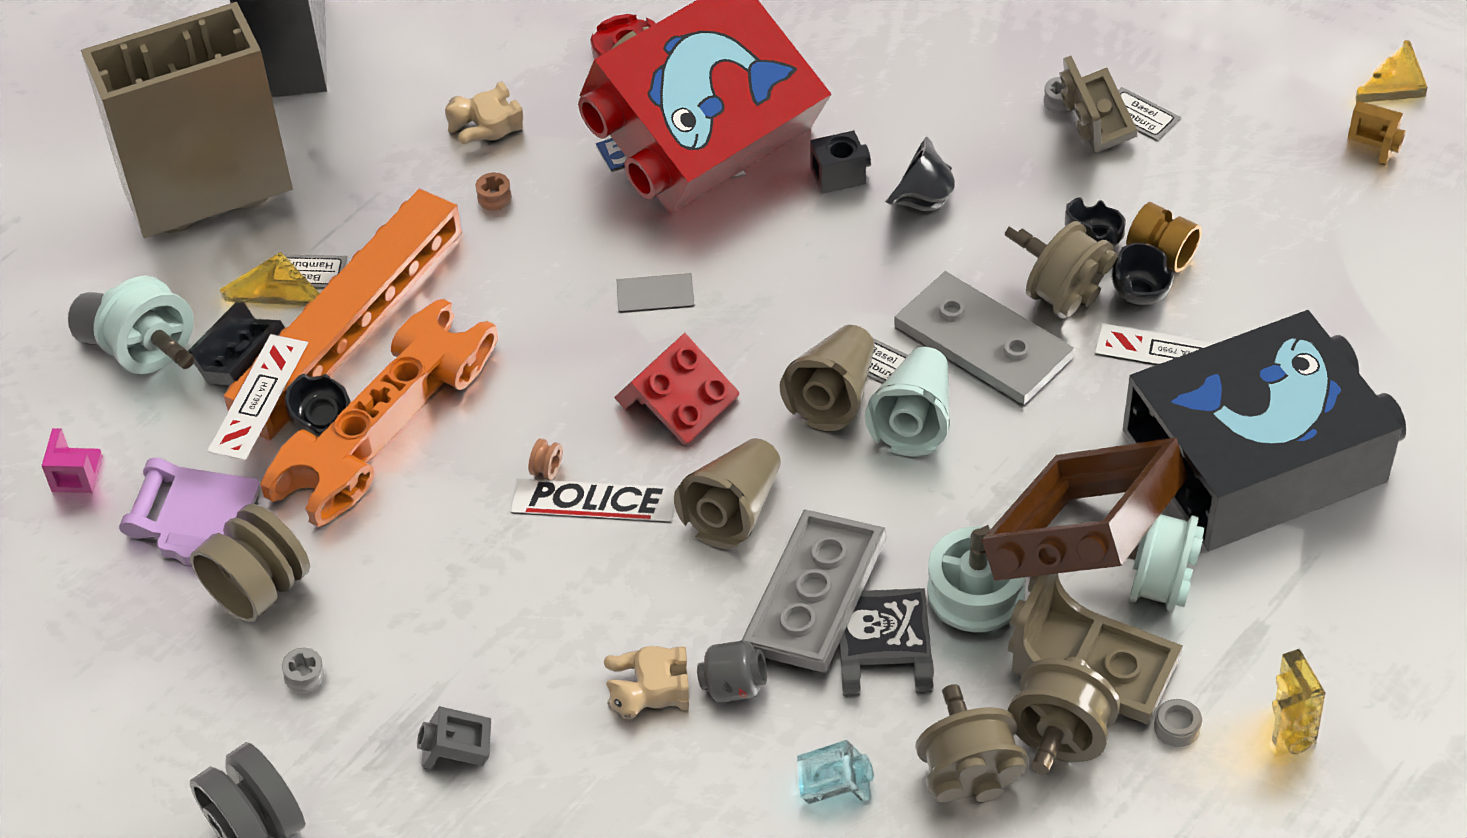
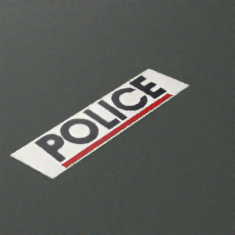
(593, 500)

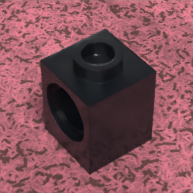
(839, 161)

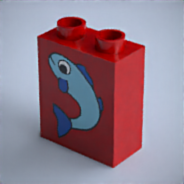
(701, 98)

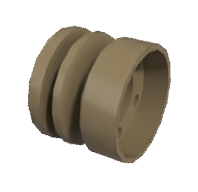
(250, 562)

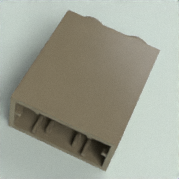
(189, 119)

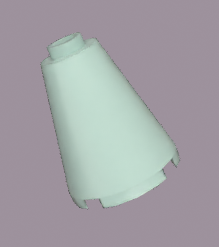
(912, 405)

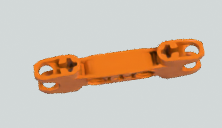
(339, 457)

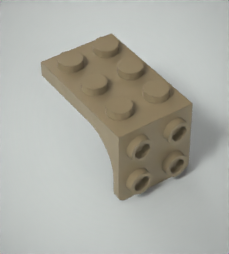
(1059, 627)

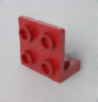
(681, 389)

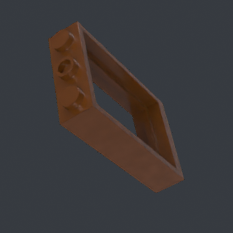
(1025, 547)

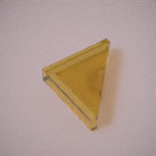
(1395, 78)
(271, 283)

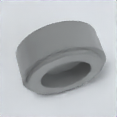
(1178, 722)

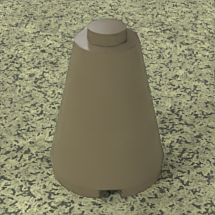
(829, 379)
(728, 493)

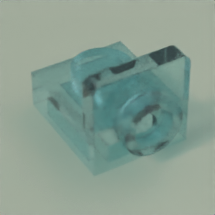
(834, 772)

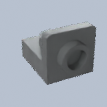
(455, 737)

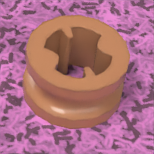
(495, 200)
(545, 459)

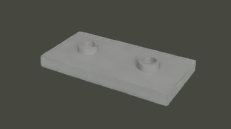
(984, 337)
(815, 590)

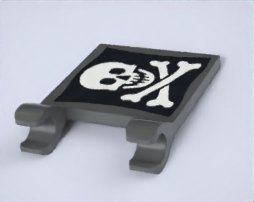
(887, 630)

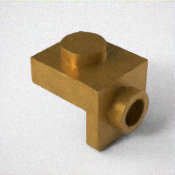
(1377, 128)

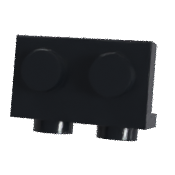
(232, 344)

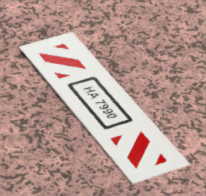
(1144, 345)
(257, 397)

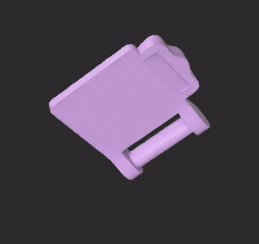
(193, 509)

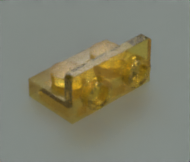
(1296, 706)

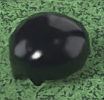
(1099, 220)
(1142, 274)
(315, 402)

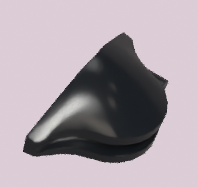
(925, 182)

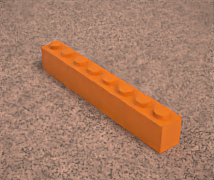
(364, 292)

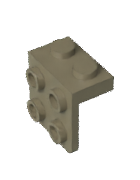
(1098, 105)

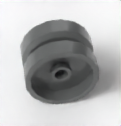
(248, 799)

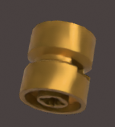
(1175, 237)

